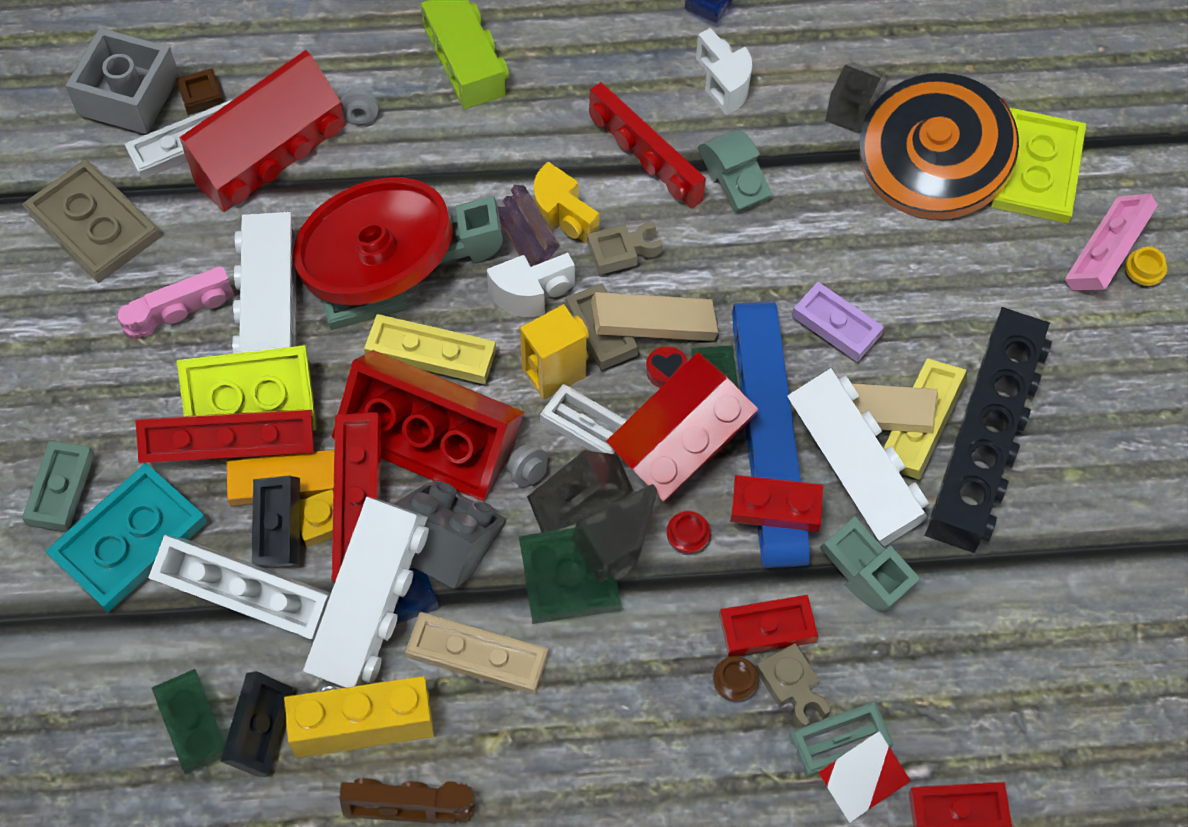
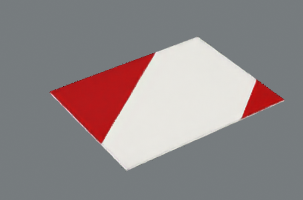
(864, 776)

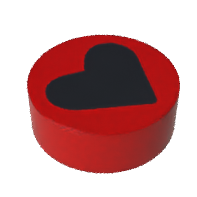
(663, 364)

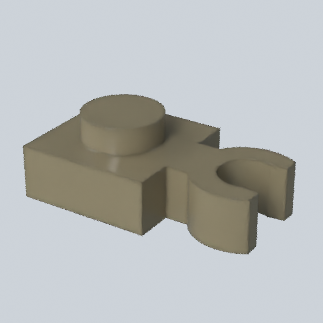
(618, 249)
(791, 680)

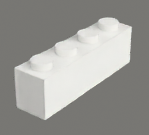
(265, 283)
(858, 457)
(240, 586)
(366, 594)

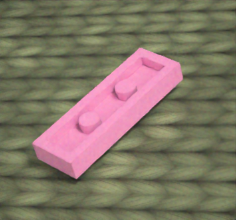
(1111, 242)

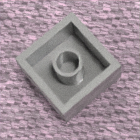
(123, 80)

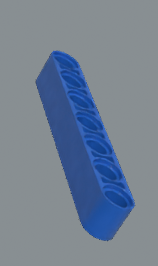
(771, 431)

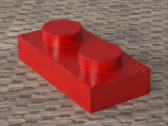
(777, 503)
(768, 625)
(960, 805)

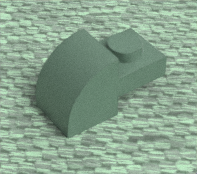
(734, 163)
(475, 231)
(873, 573)

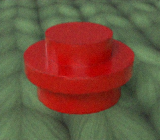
(688, 532)

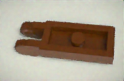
(408, 802)

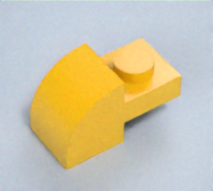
(559, 203)

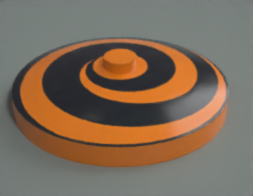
(938, 146)

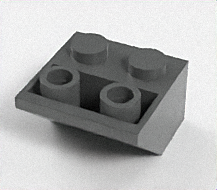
(458, 531)

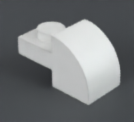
(726, 71)
(523, 288)

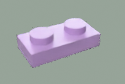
(837, 321)

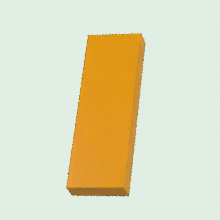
(313, 469)

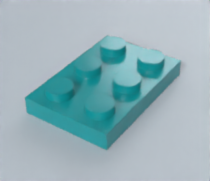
(121, 536)

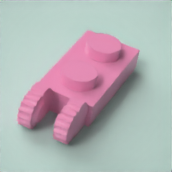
(174, 302)

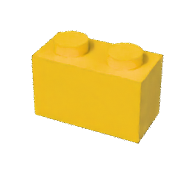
(554, 350)

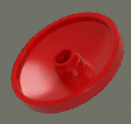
(373, 241)

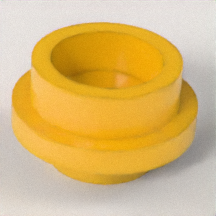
(1146, 266)

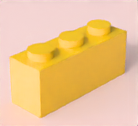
(358, 717)

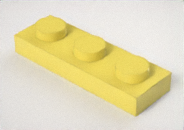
(432, 348)
(917, 447)

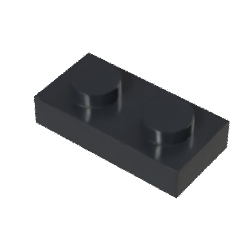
(276, 521)
(256, 724)

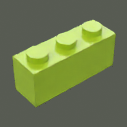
(465, 50)

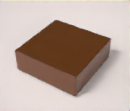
(200, 91)

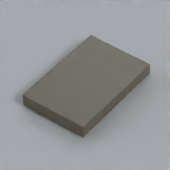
(92, 220)

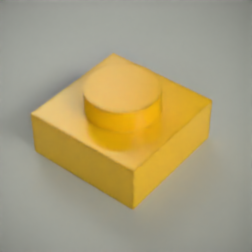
(317, 518)

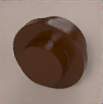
(735, 679)

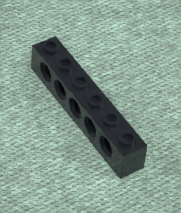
(952, 518)

